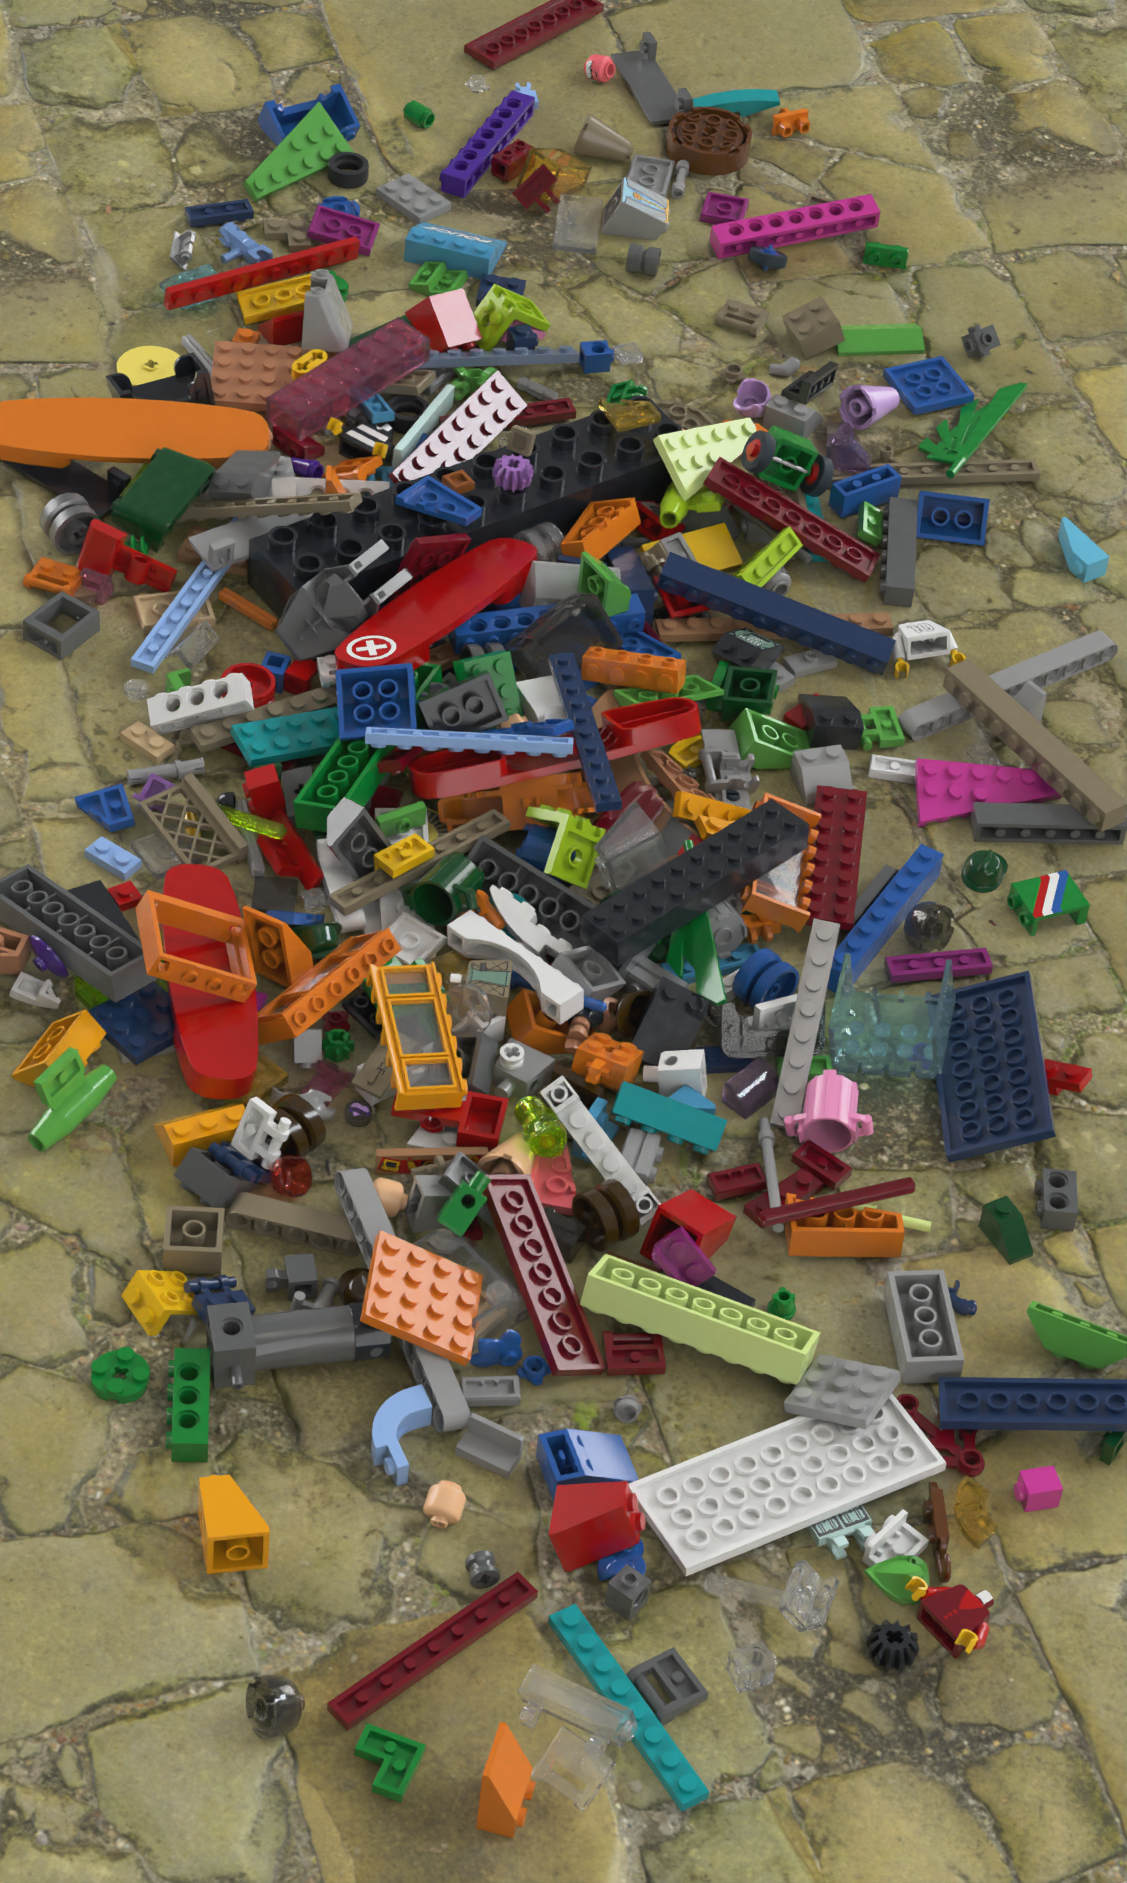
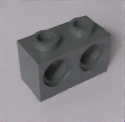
(1057, 1199)

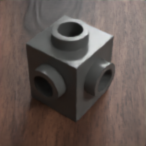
(980, 341)

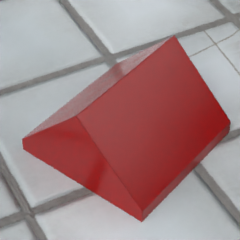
(283, 329)

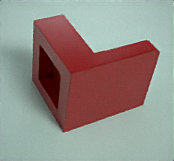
(299, 675)

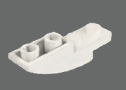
(521, 922)

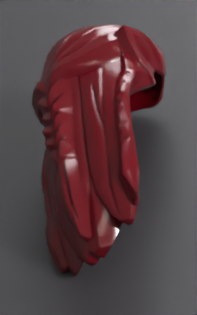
(634, 792)

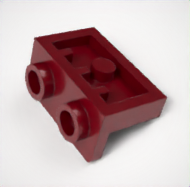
(303, 449)

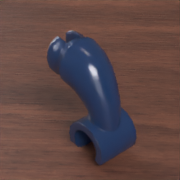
(961, 1305)

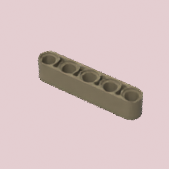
(292, 1224)

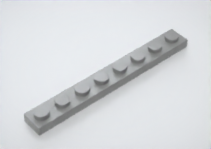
(805, 1021)

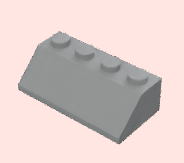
(551, 583)

